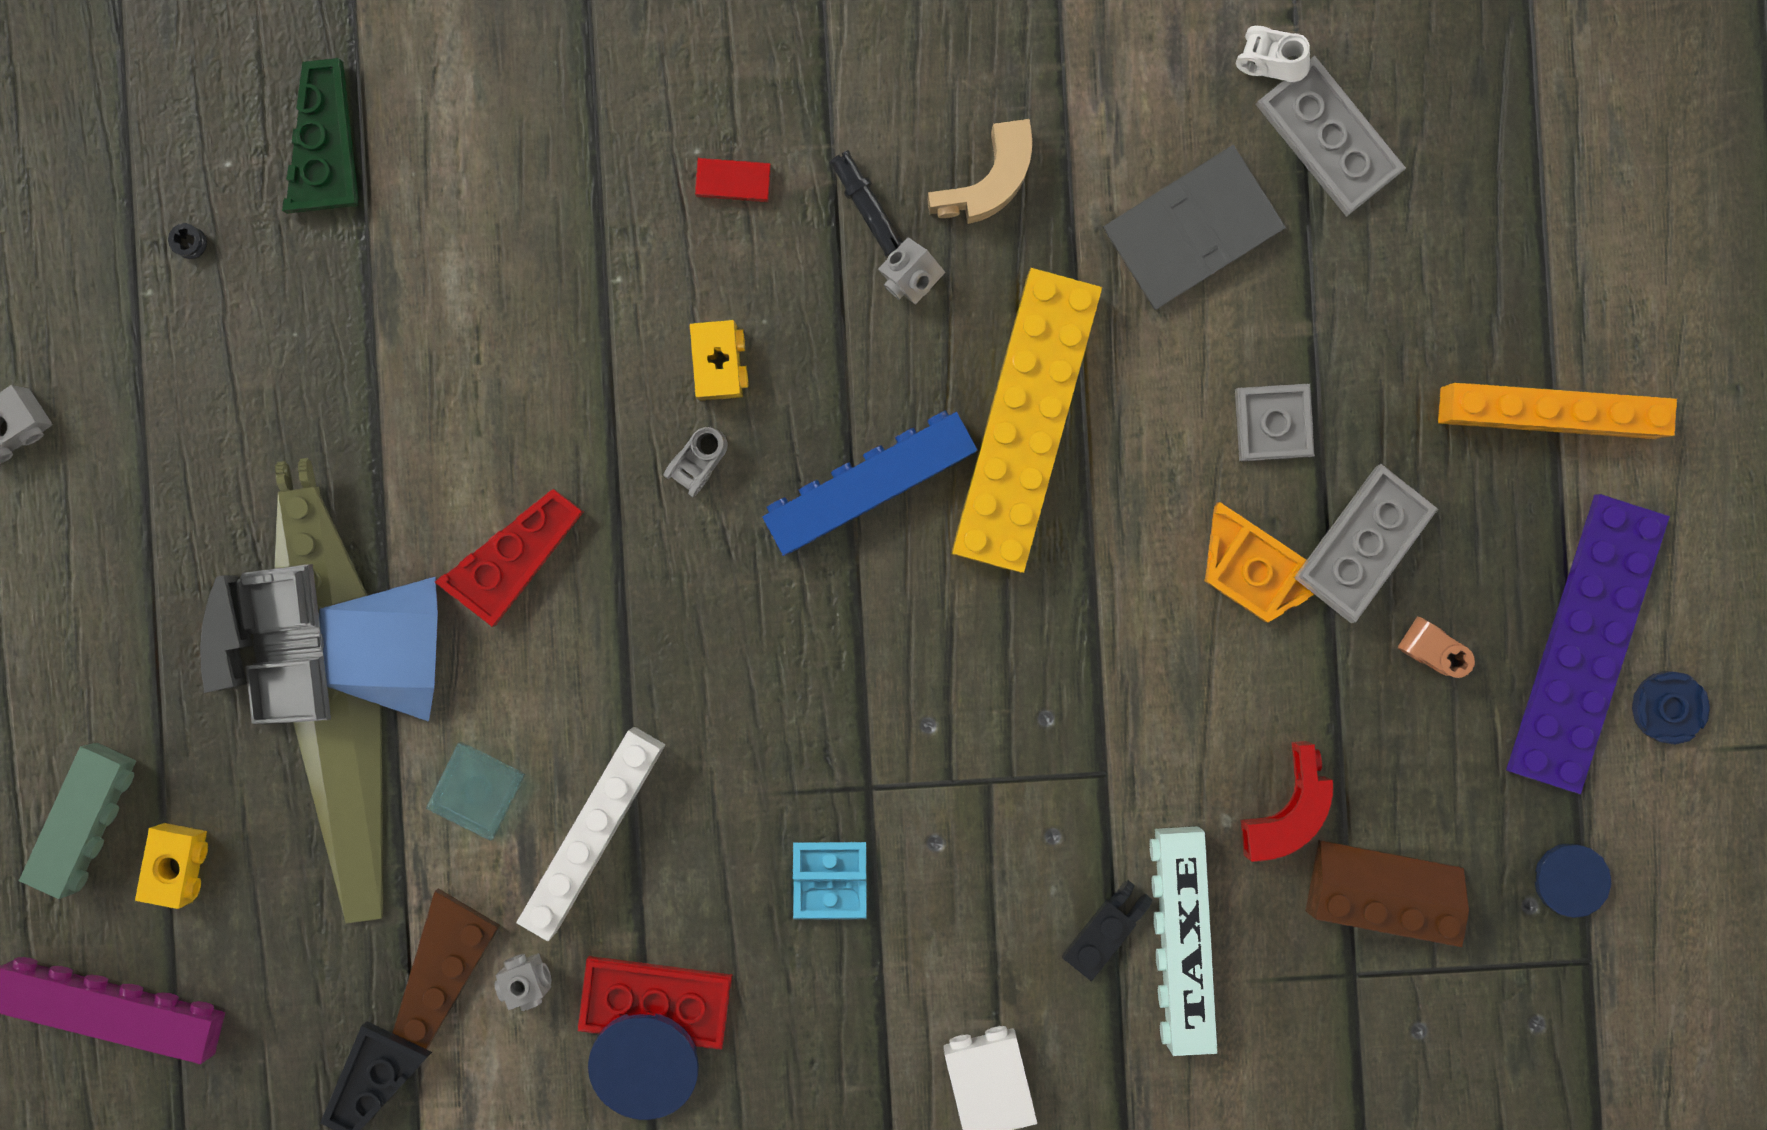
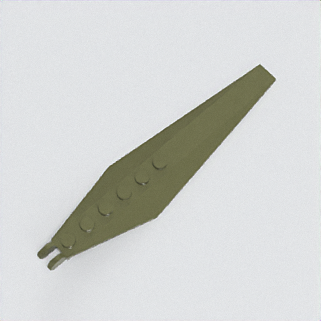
(346, 751)

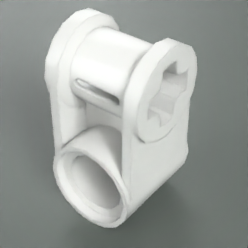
(1271, 54)

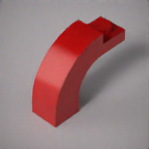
(1302, 816)

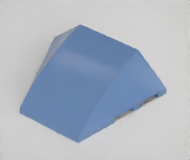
(384, 647)

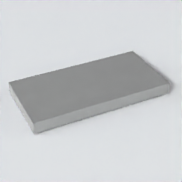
(1331, 137)
(1366, 543)

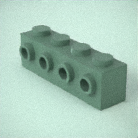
(78, 821)

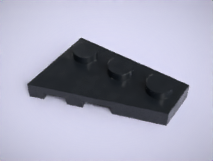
(371, 1076)

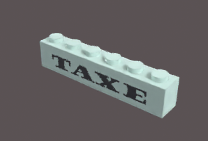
(1185, 941)

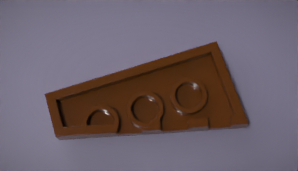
(444, 961)

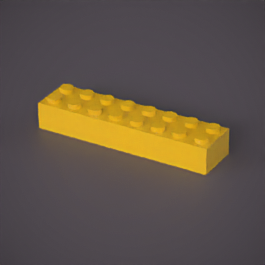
(1026, 420)

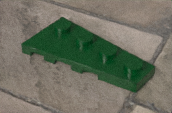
(322, 156)

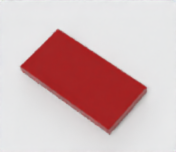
(687, 996)

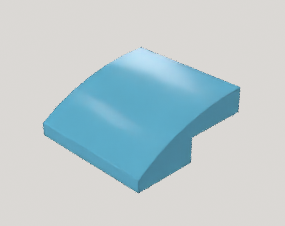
(829, 880)

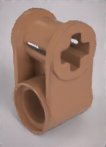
(1432, 646)

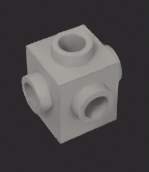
(910, 271)
(531, 973)

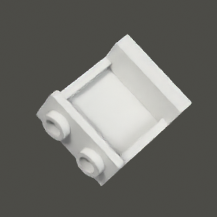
(989, 1081)

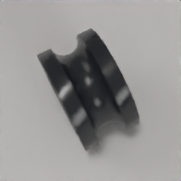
(198, 246)

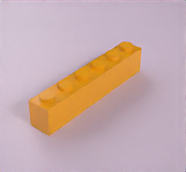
(1557, 411)

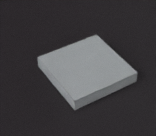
(1274, 422)

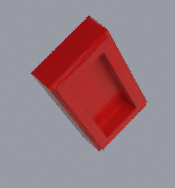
(733, 180)

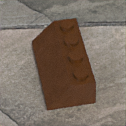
(1388, 893)

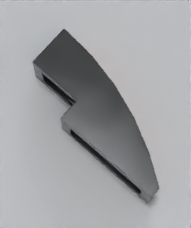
(223, 637)

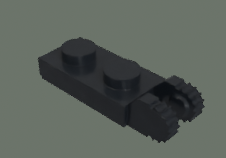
(1105, 932)

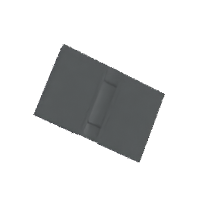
(1194, 227)
(288, 645)

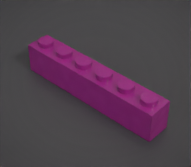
(109, 1010)

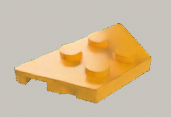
(1252, 566)

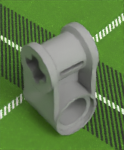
(696, 462)

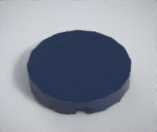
(1670, 707)
(1572, 880)

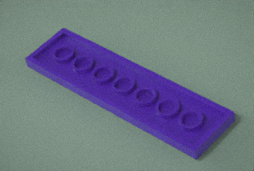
(1587, 643)

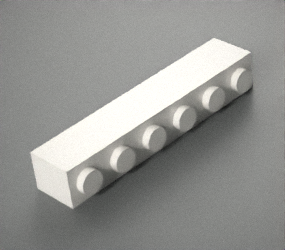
(590, 833)

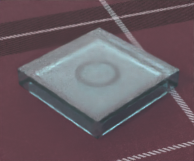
(475, 791)

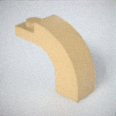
(1011, 161)

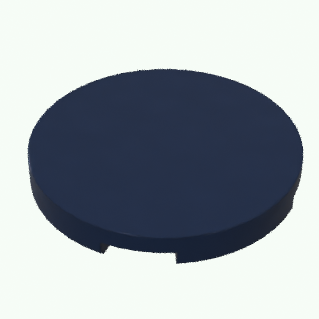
(643, 1066)

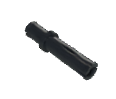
(866, 202)

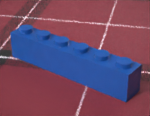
(869, 483)

